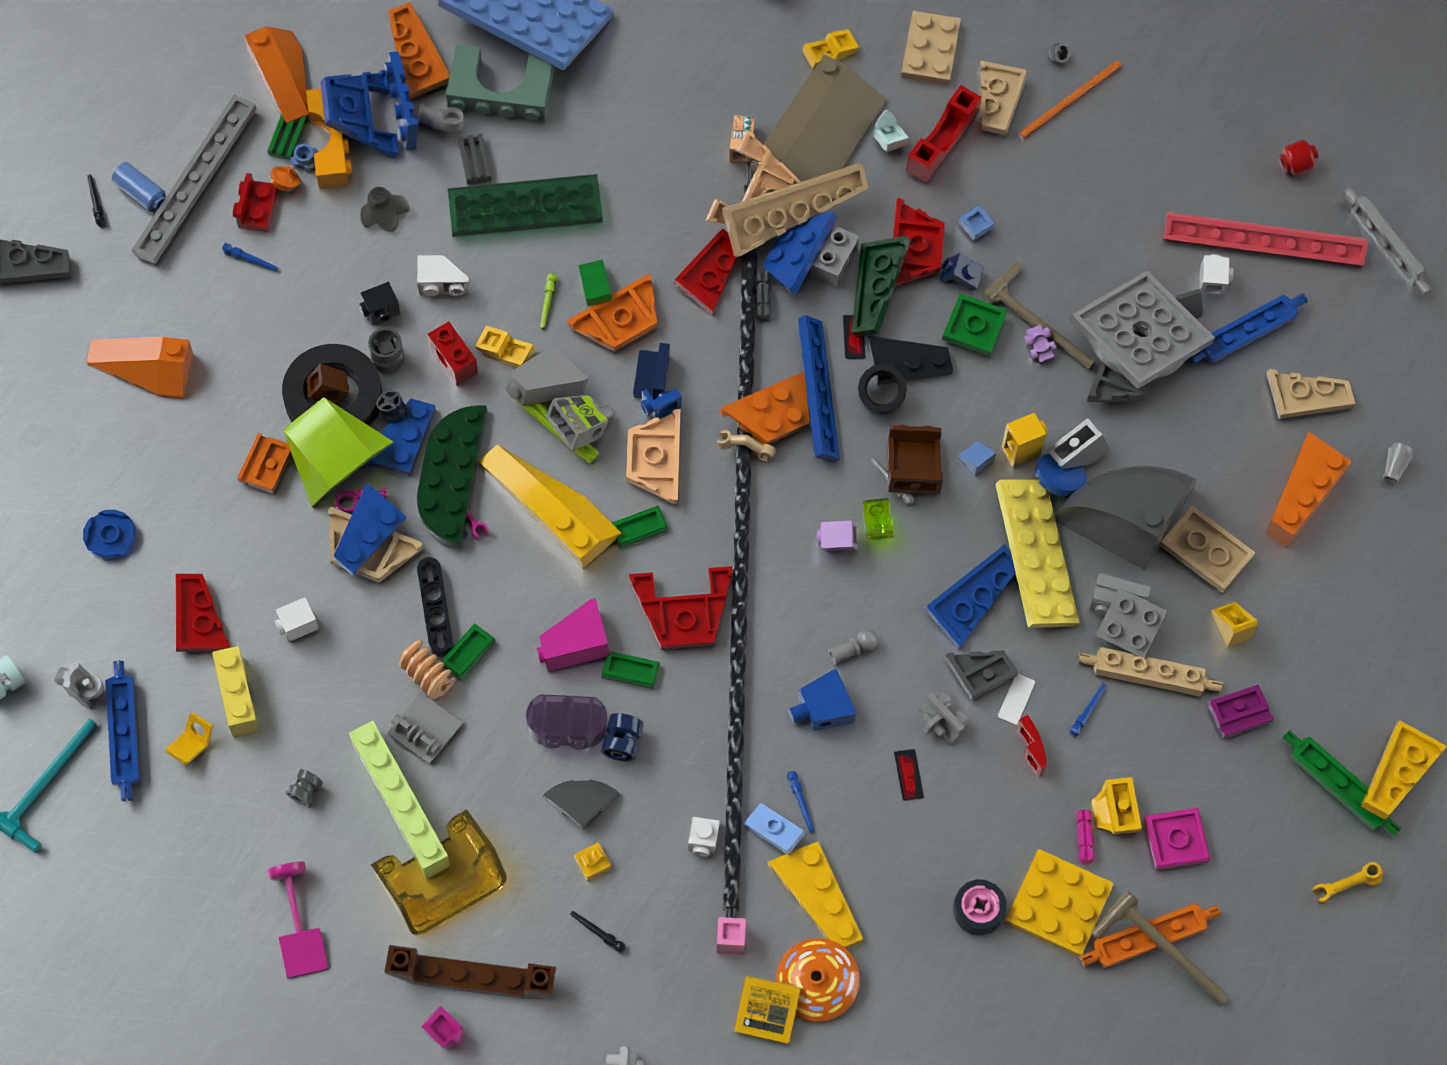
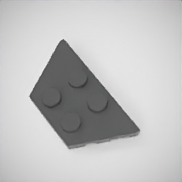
(1114, 387)

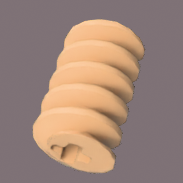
(424, 671)

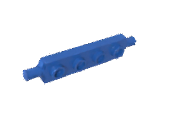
(1251, 327)
(122, 731)

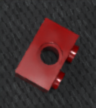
(452, 353)

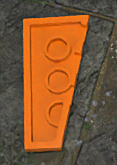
(419, 57)

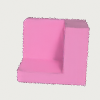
(731, 935)

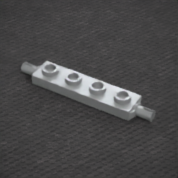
(1387, 240)

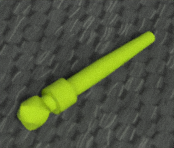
(549, 290)

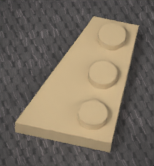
(1000, 95)

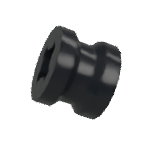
(393, 400)

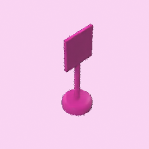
(303, 950)

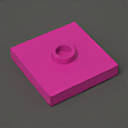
(1177, 839)

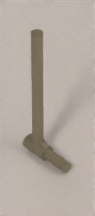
(999, 292)
(1125, 909)

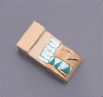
(740, 125)

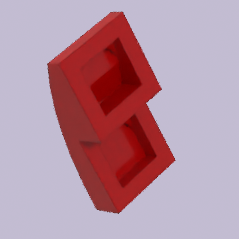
(1035, 750)

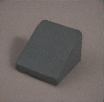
(1192, 302)

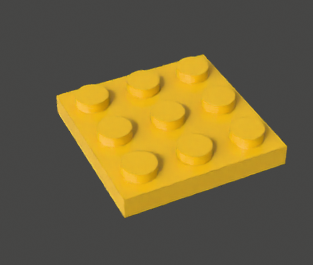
(1059, 903)

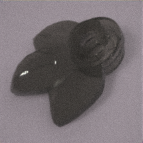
(385, 212)

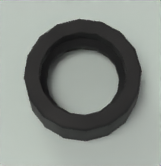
(888, 370)

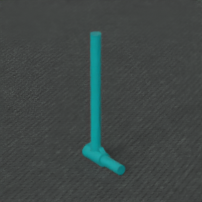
(9, 820)

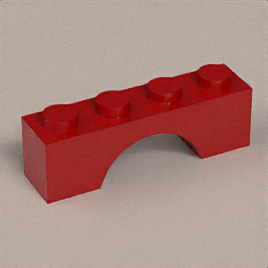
(932, 150)

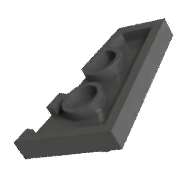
(31, 263)

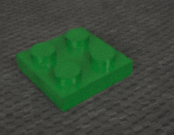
(974, 325)

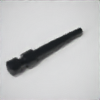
(97, 209)
(608, 939)

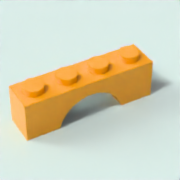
(330, 162)

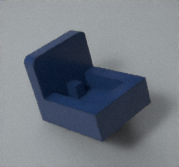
(961, 270)

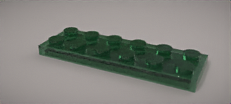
(525, 205)

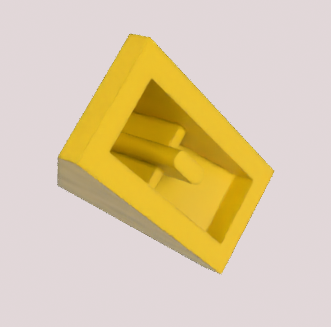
(1234, 623)

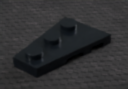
(910, 358)

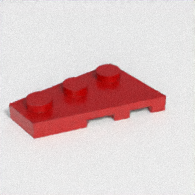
(708, 272)
(196, 618)

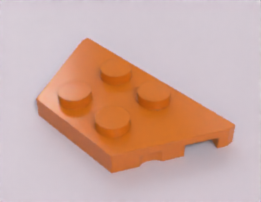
(621, 319)
(773, 410)

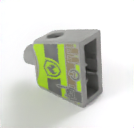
(578, 419)

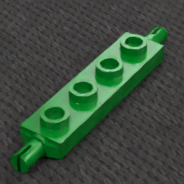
(1336, 780)

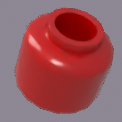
(1298, 157)

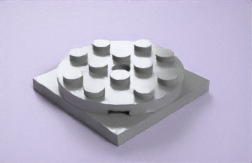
(1144, 308)

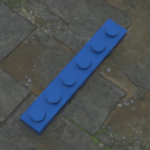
(818, 389)

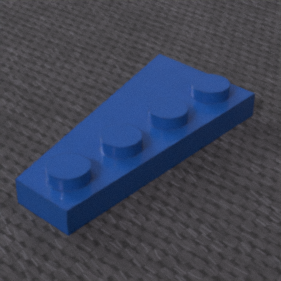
(404, 107)

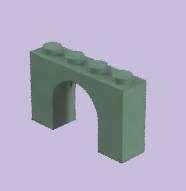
(525, 101)

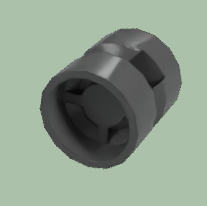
(386, 350)

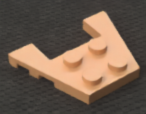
(768, 176)

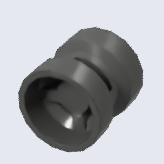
(303, 789)

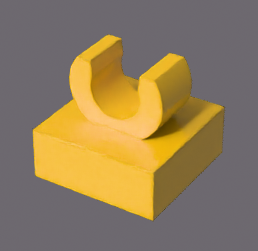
(592, 861)

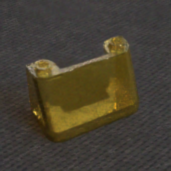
(431, 901)

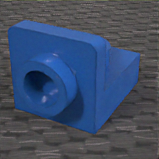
(662, 405)

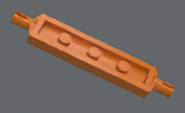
(1134, 942)

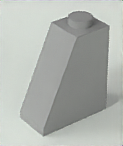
(545, 378)

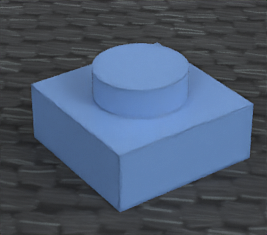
(976, 222)

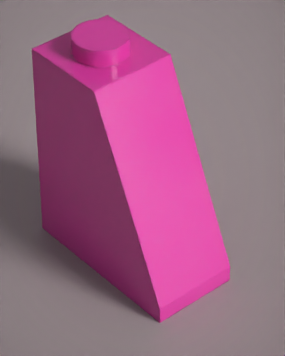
(574, 639)

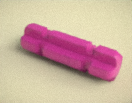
(1085, 836)

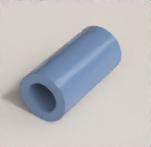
(138, 186)

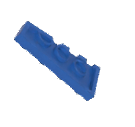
(967, 601)

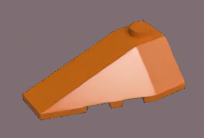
(282, 69)
(147, 362)

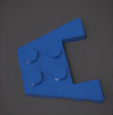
(349, 109)

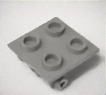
(1131, 623)
(424, 727)

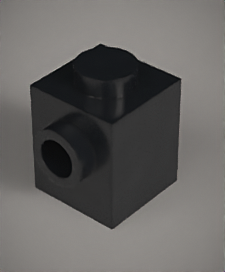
(379, 303)

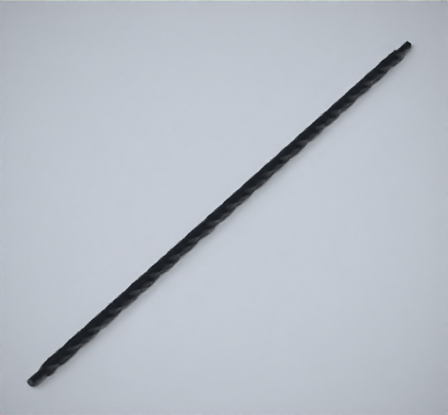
(740, 594)

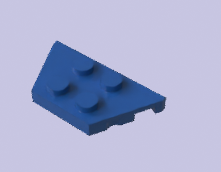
(797, 249)

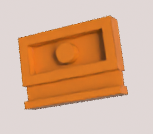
(265, 463)

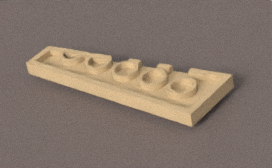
(773, 213)

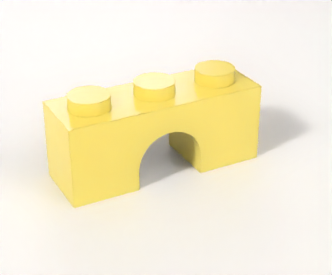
(235, 691)

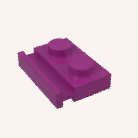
(1240, 711)

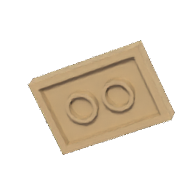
(930, 47)
(1207, 549)

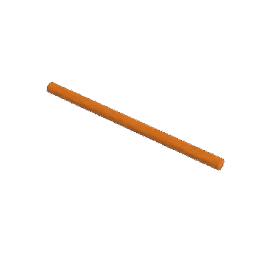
(1070, 99)

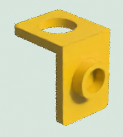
(190, 743)

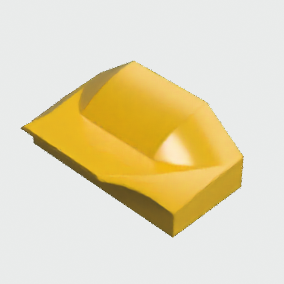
(1117, 807)

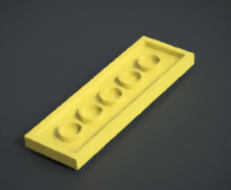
(1037, 554)

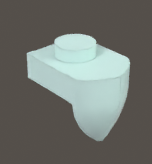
(889, 133)

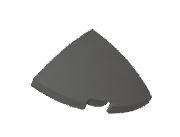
(581, 799)

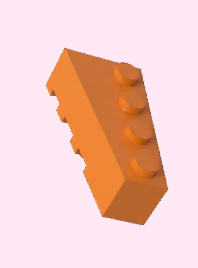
(1309, 484)

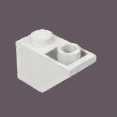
(440, 276)

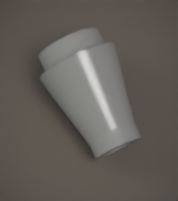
(1397, 461)

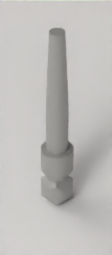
(908, 498)

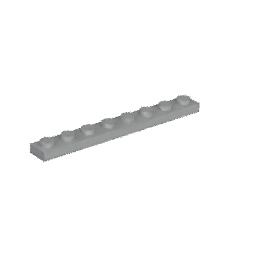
(194, 179)

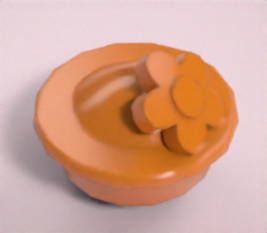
(284, 178)

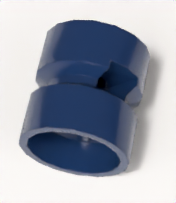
(622, 737)

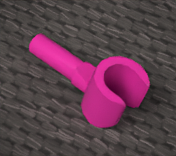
(476, 525)

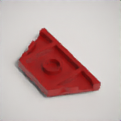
(926, 242)

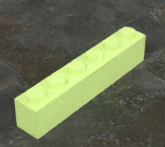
(399, 800)

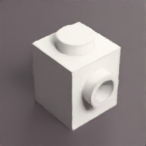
(1215, 275)
(295, 619)

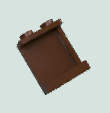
(914, 459)

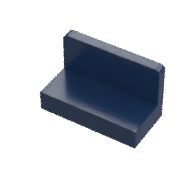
(652, 371)

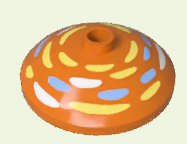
(839, 981)

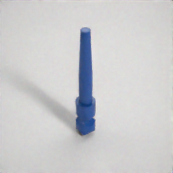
(238, 253)
(1082, 719)
(797, 790)

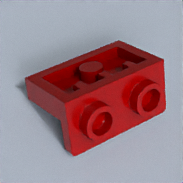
(255, 204)

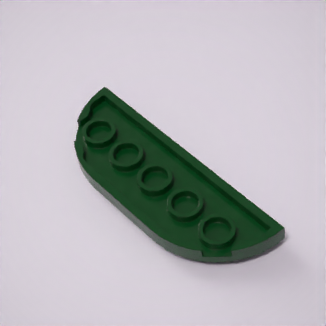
(450, 473)

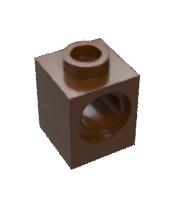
(327, 383)

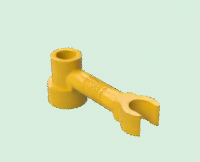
(1357, 878)

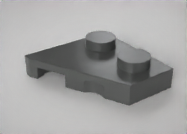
(981, 671)

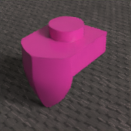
(443, 1028)

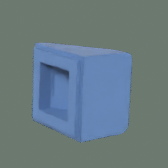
(977, 457)

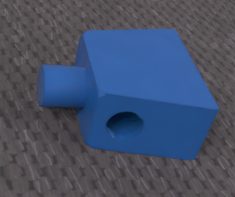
(824, 703)

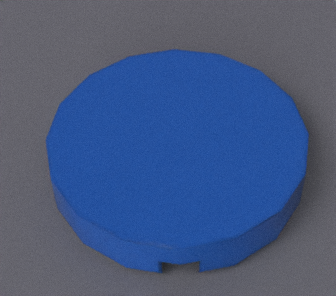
(1059, 480)
(109, 535)

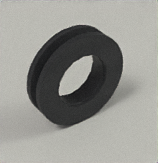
(339, 357)

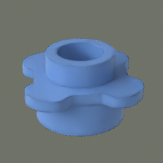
(304, 150)

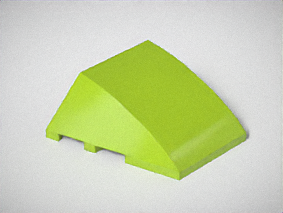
(330, 447)

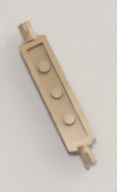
(1150, 671)

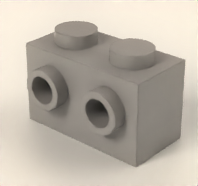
(834, 256)

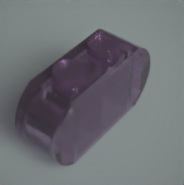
(566, 721)

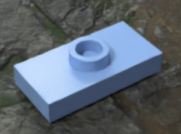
(774, 828)

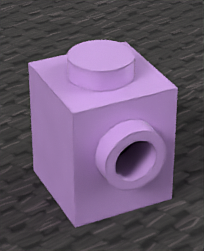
(838, 536)

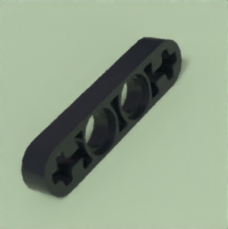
(434, 606)

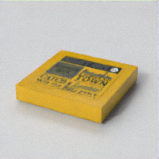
(767, 1009)

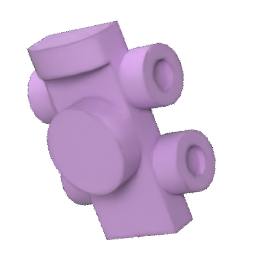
(1041, 347)

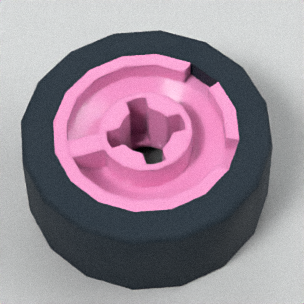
(975, 920)

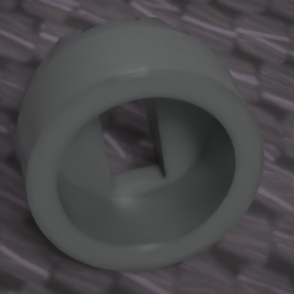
(1059, 56)

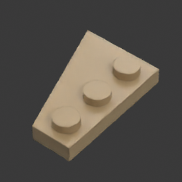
(1306, 395)

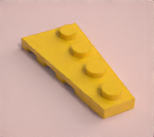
(1400, 768)
(818, 893)

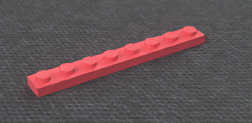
(1265, 238)

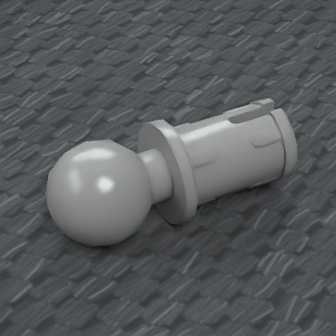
(866, 641)

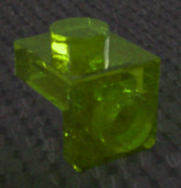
(877, 519)

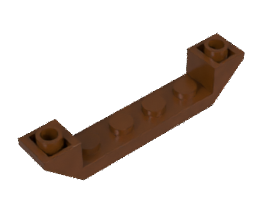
(469, 976)

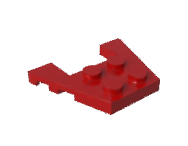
(684, 619)

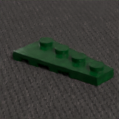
(876, 280)

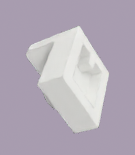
(703, 836)

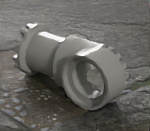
(438, 118)

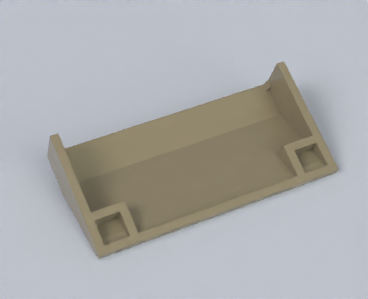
(824, 121)

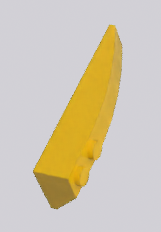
(554, 506)

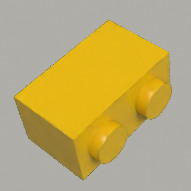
(1024, 439)

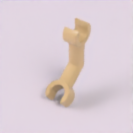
(762, 450)

